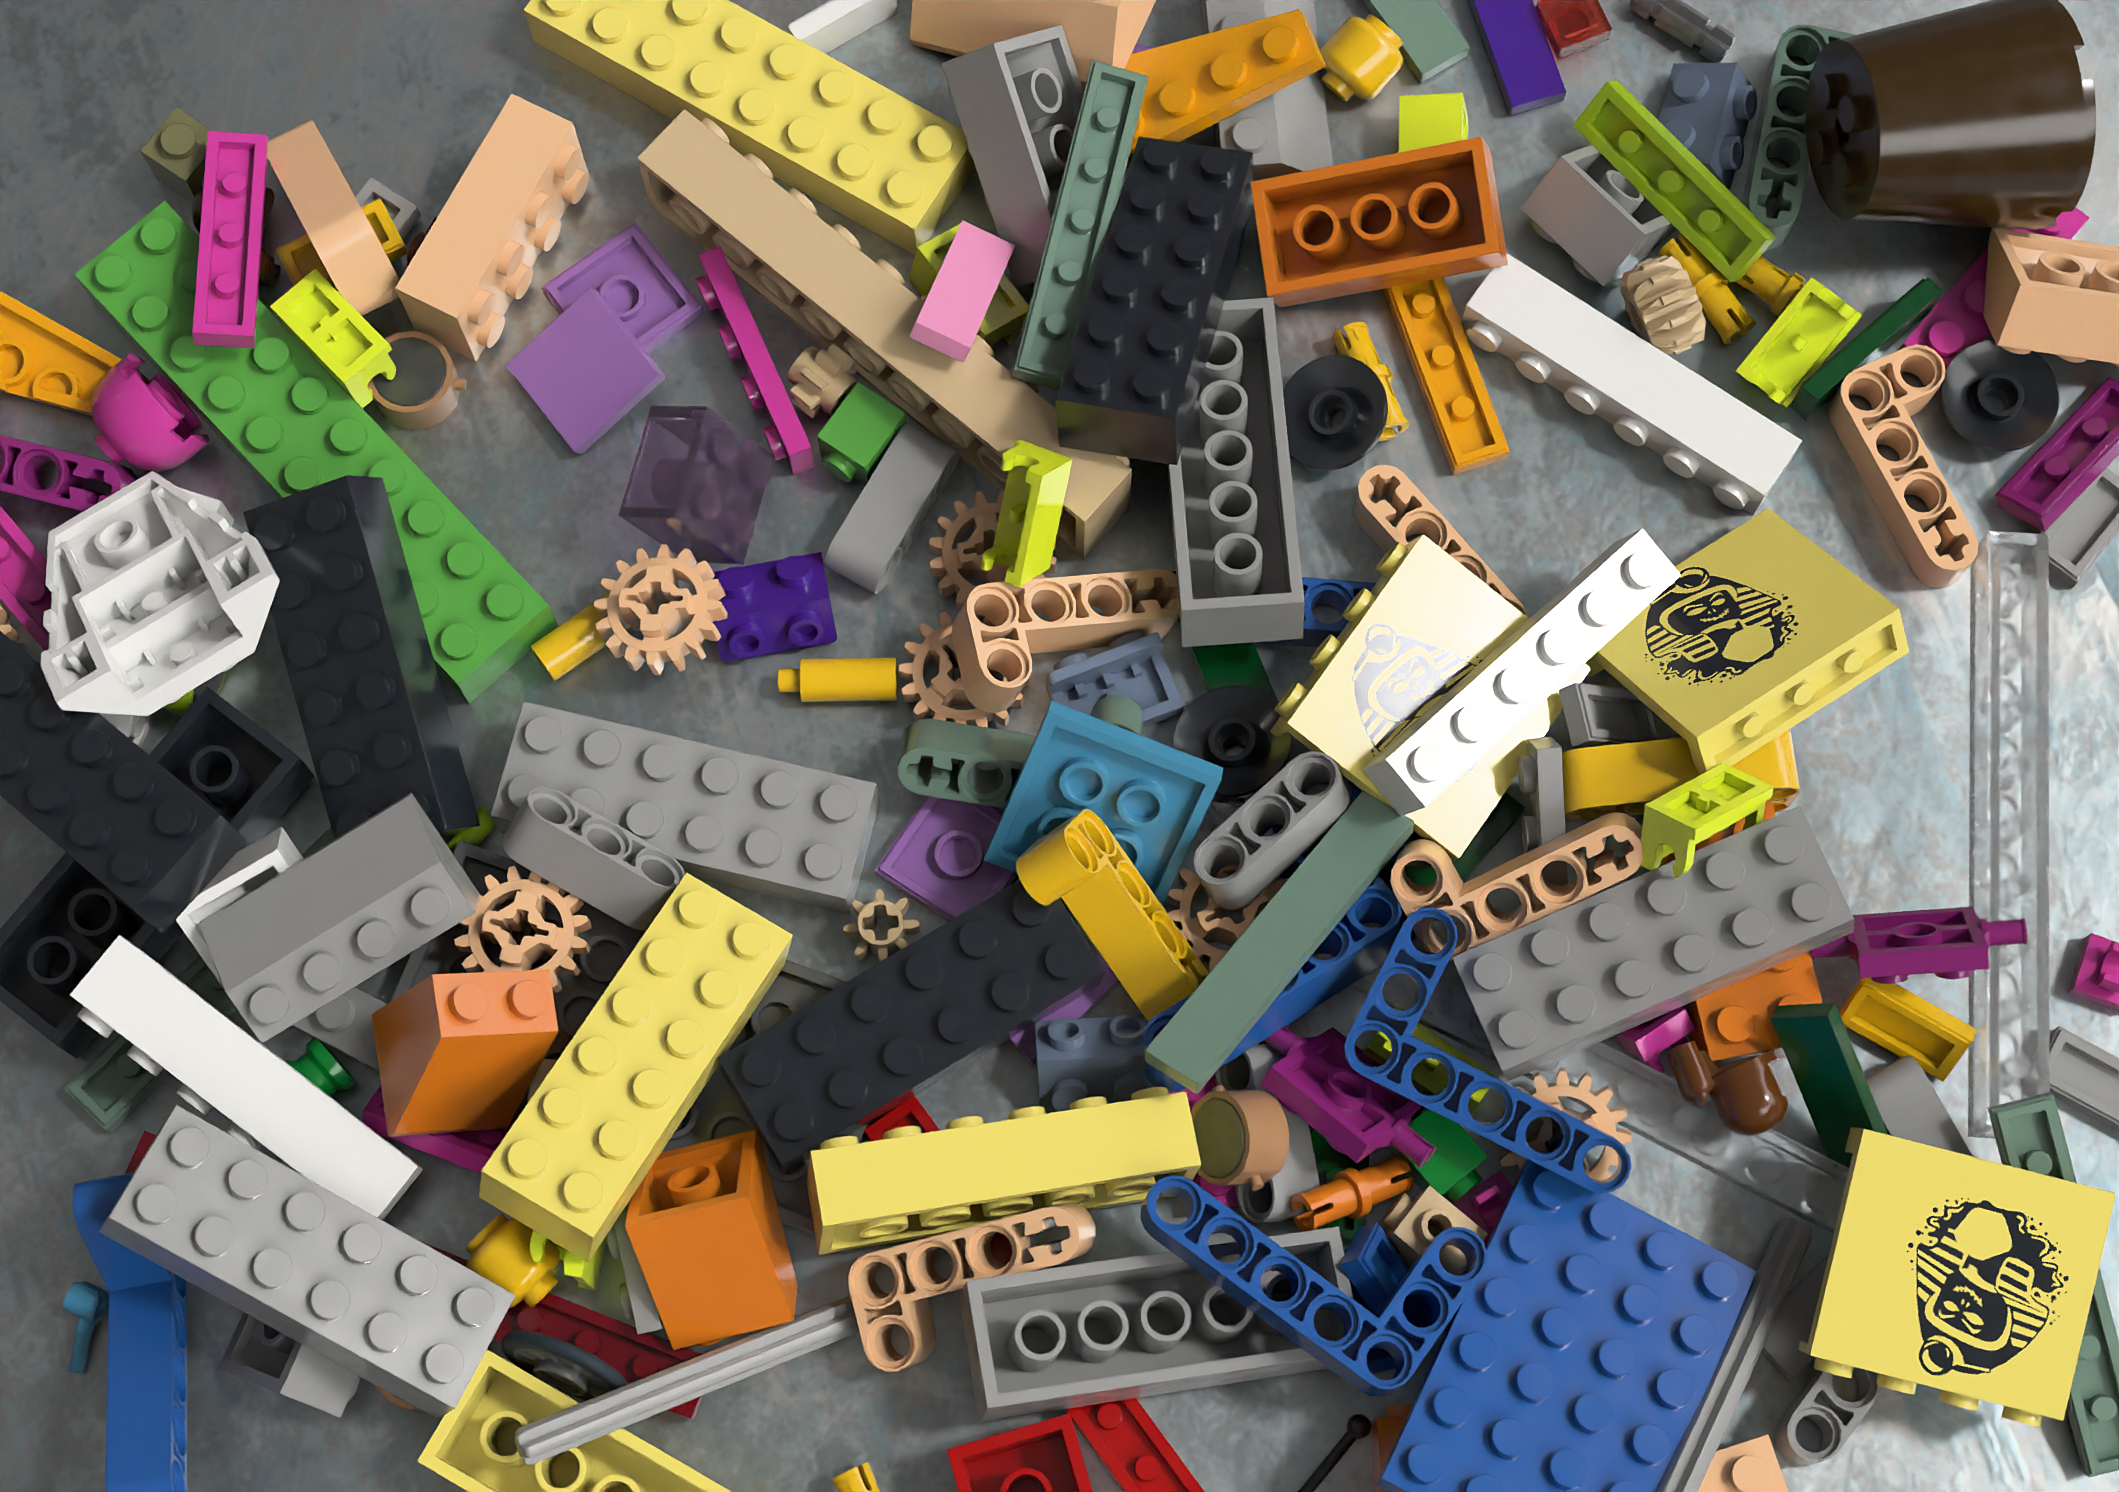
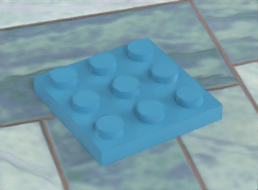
(1137, 787)

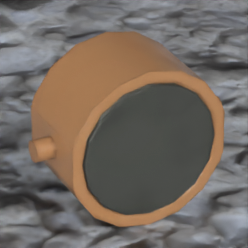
(424, 382)
(1240, 1137)

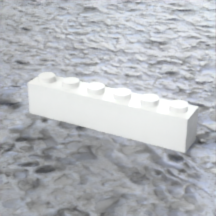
(1629, 385)
(1521, 673)
(241, 1079)

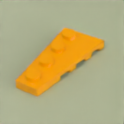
(1220, 74)
(48, 360)

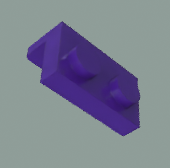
(774, 607)

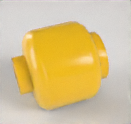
(1361, 58)
(504, 1257)

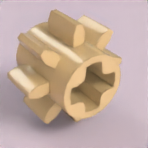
(821, 379)
(867, 922)

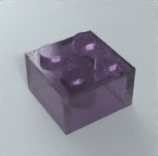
(696, 484)

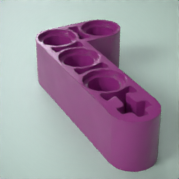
(22, 474)

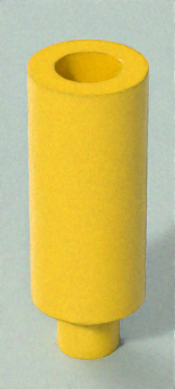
(570, 642)
(842, 679)

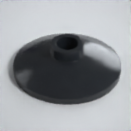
(2018, 380)
(1317, 395)
(1235, 717)

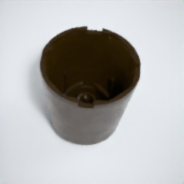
(1955, 119)

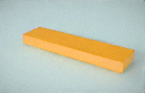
(1447, 374)

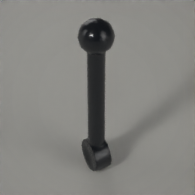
(1357, 1428)

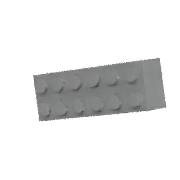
(1236, 493)
(705, 805)
(1654, 944)
(308, 1263)
(1131, 1329)

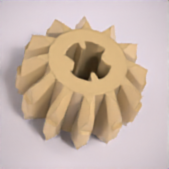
(1663, 305)

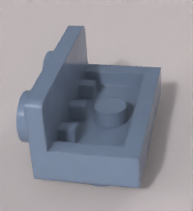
(1709, 113)
(1129, 669)
(1090, 1059)

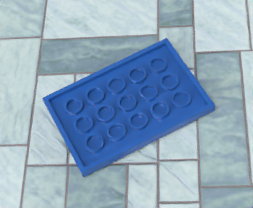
(1570, 1351)

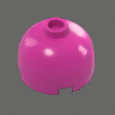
(143, 419)

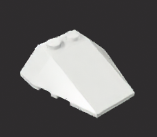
(149, 600)

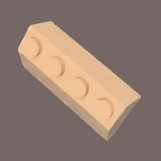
(1093, 28)
(2053, 296)

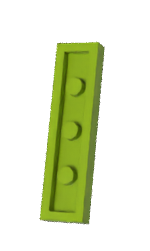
(1674, 181)

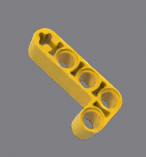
(1633, 774)
(1114, 909)

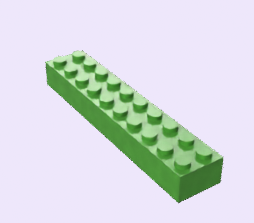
(305, 430)

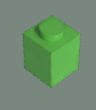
(859, 434)

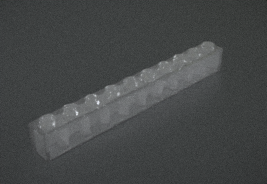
(2009, 819)

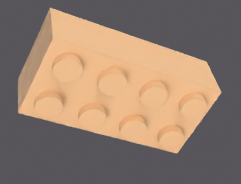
(494, 228)

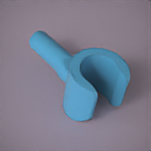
(90, 1305)

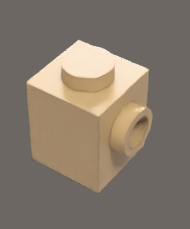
(1421, 1219)

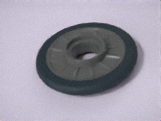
(561, 1364)

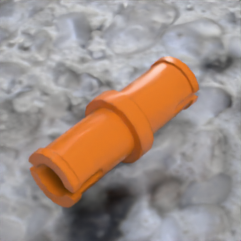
(1351, 1193)

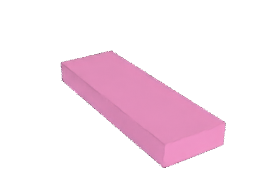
(962, 291)

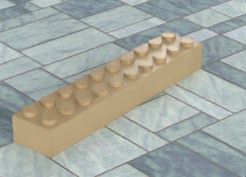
(863, 307)

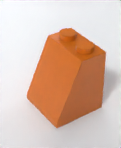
(462, 1049)
(713, 1241)

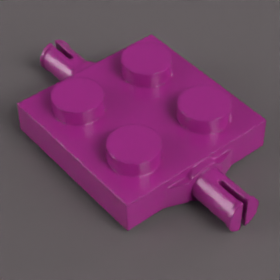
(1923, 942)
(1338, 1101)

